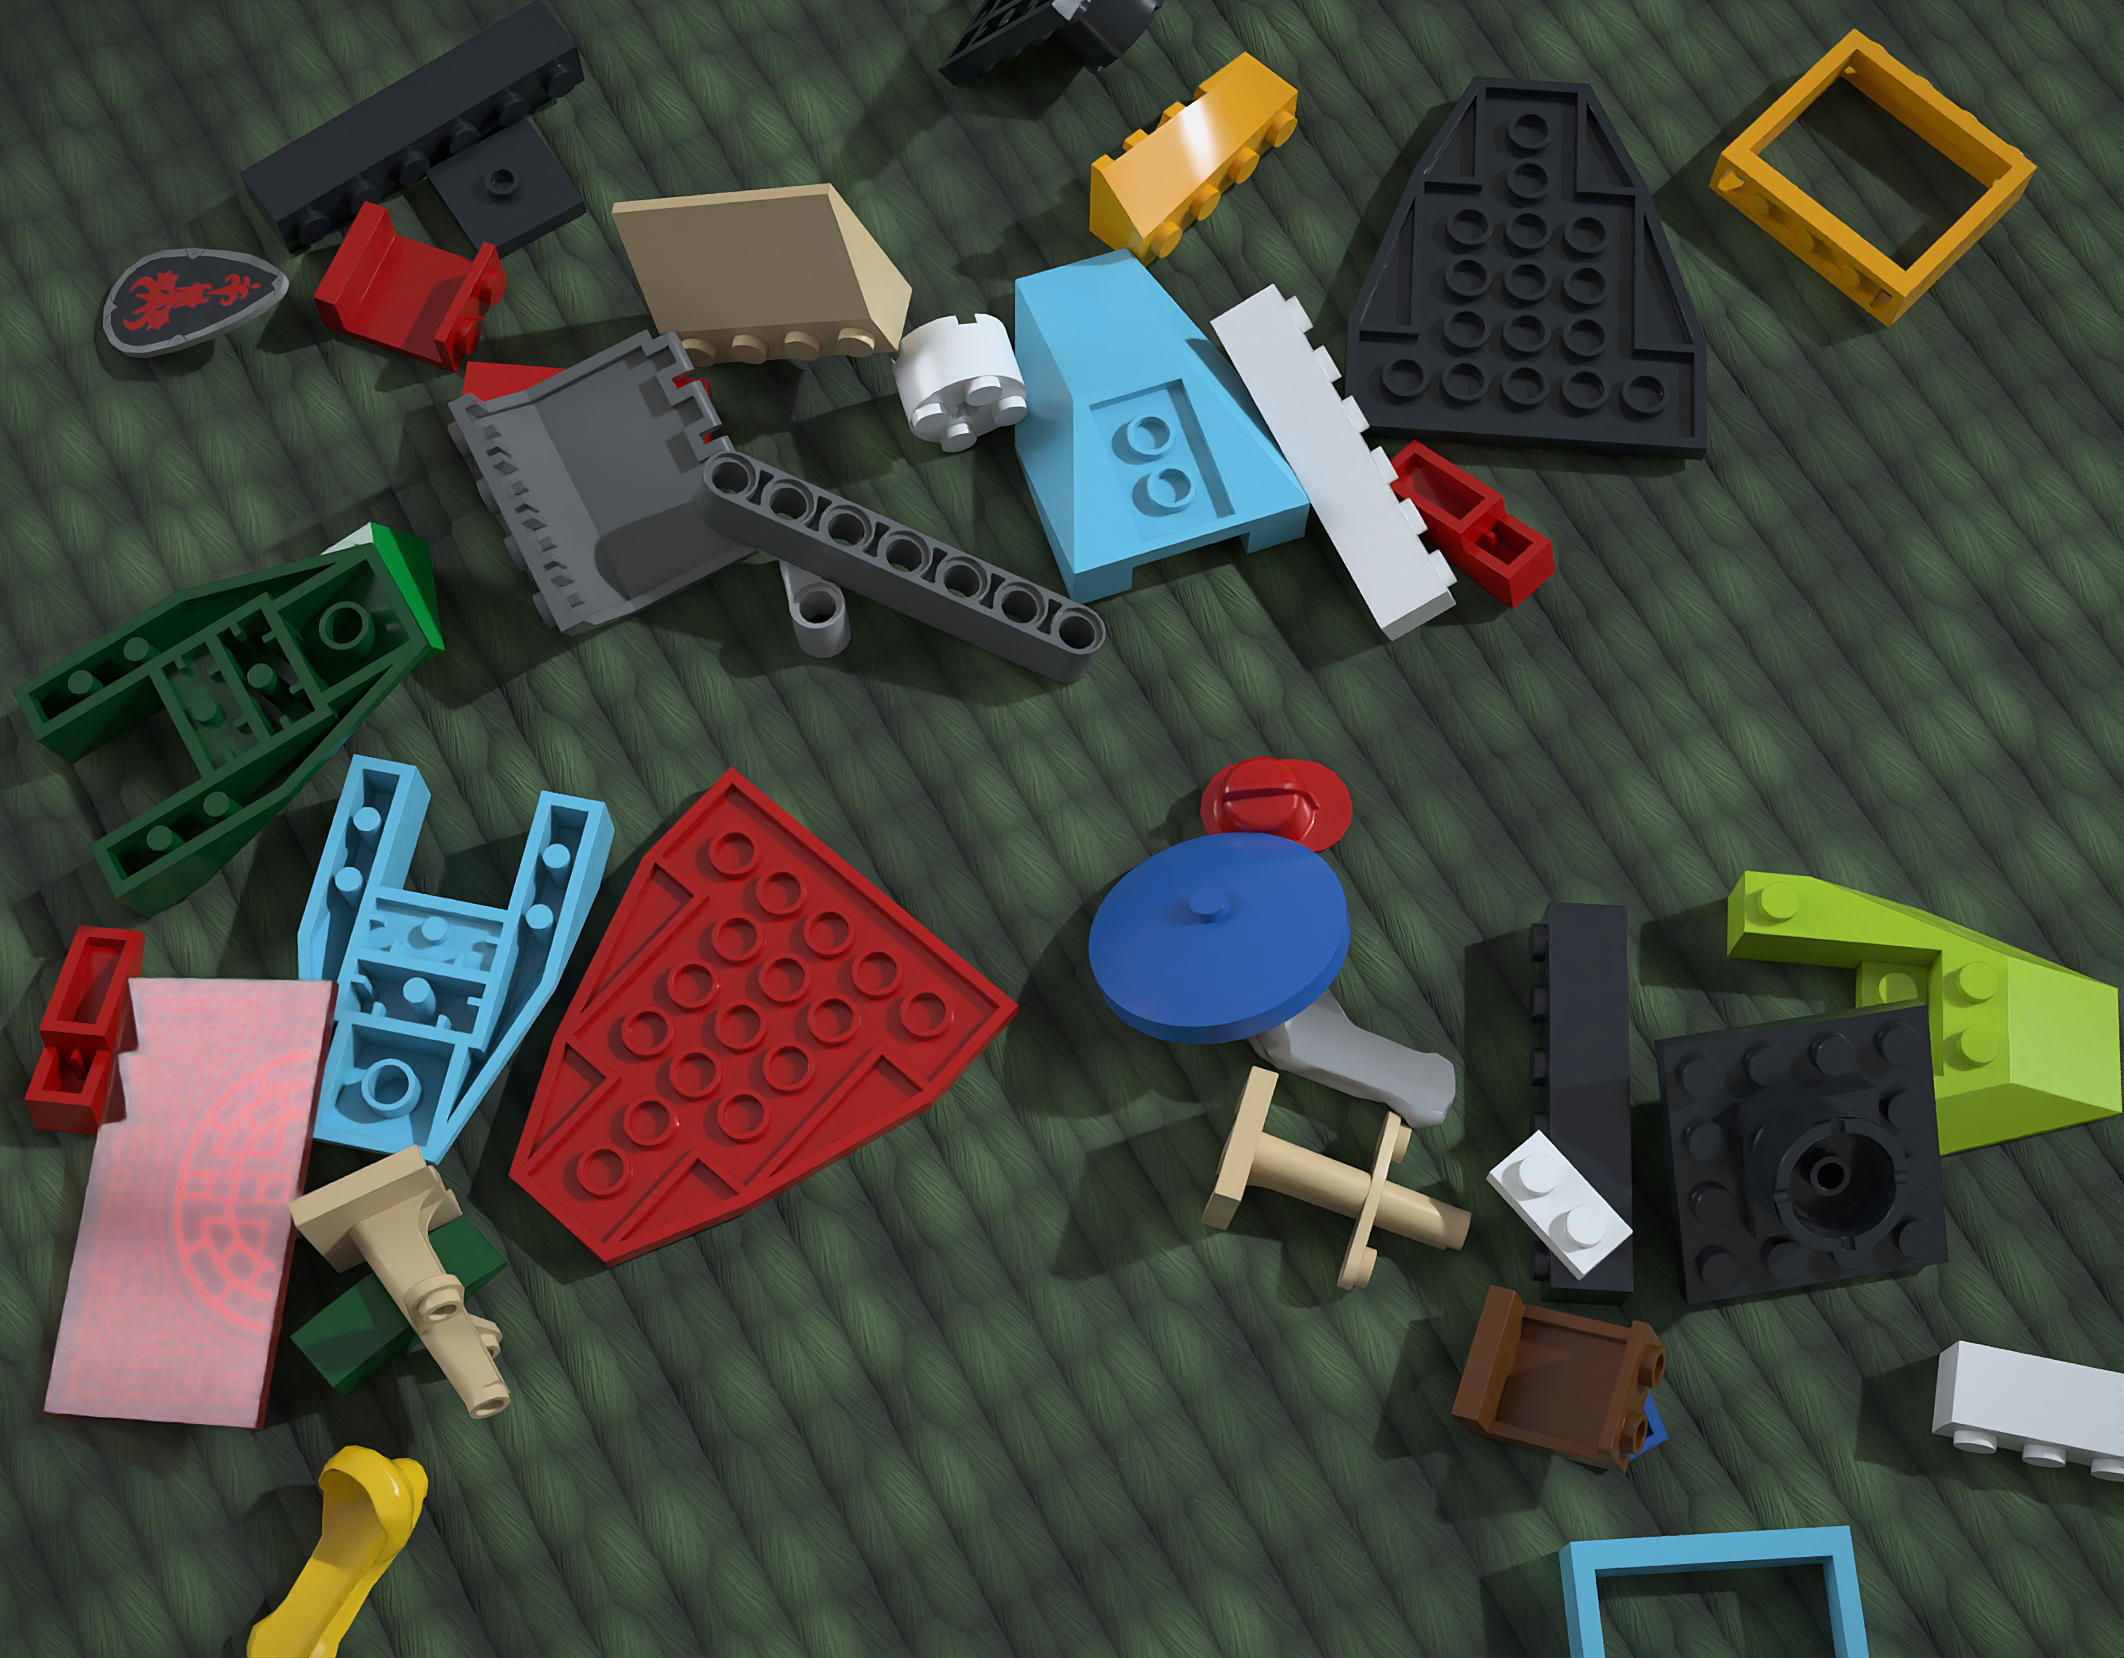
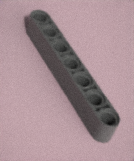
(882, 542)

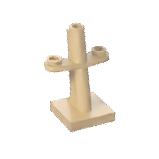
(1275, 1164)
(385, 1220)

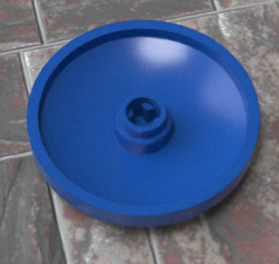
(1220, 938)

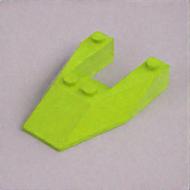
(2010, 1033)

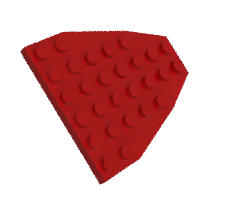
(740, 1032)

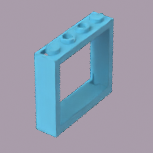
(1716, 1551)

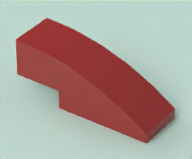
(1471, 525)
(83, 1029)

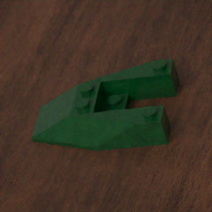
(260, 685)

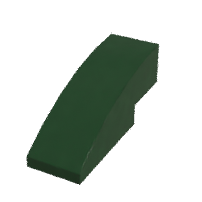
(366, 1324)

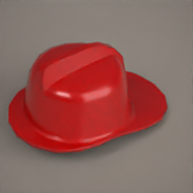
(1279, 799)

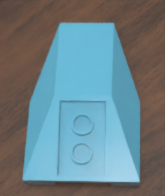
(1138, 429)

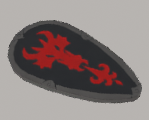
(188, 299)

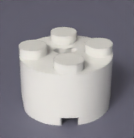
(959, 381)

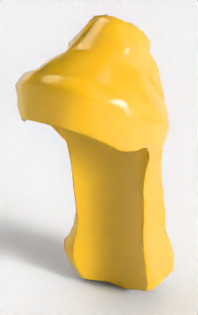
(365, 1524)

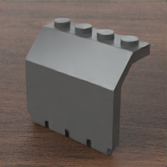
(602, 481)

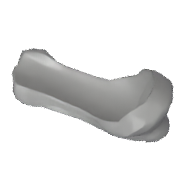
(1338, 1054)

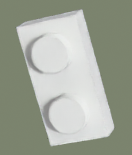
(1559, 1205)

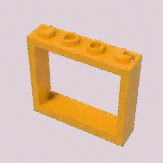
(1825, 240)

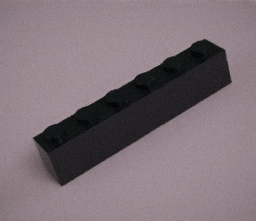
(413, 126)
(1584, 1078)

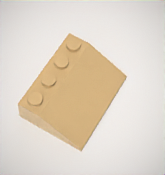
(764, 275)

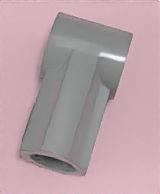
(814, 596)

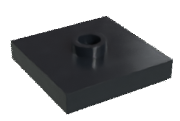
(506, 190)

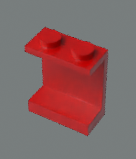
(408, 292)

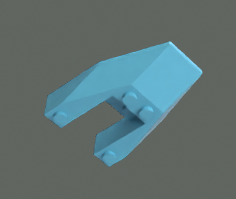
(430, 982)

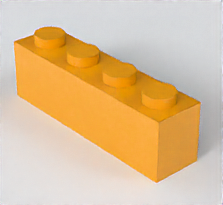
(1190, 159)

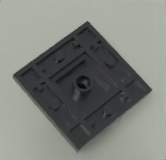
(1087, 29)
(1802, 1150)

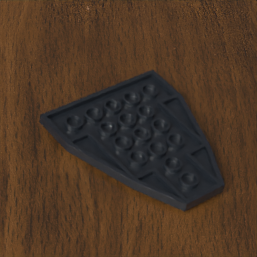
(1529, 291)

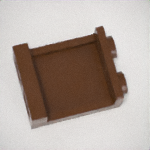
(1559, 1382)

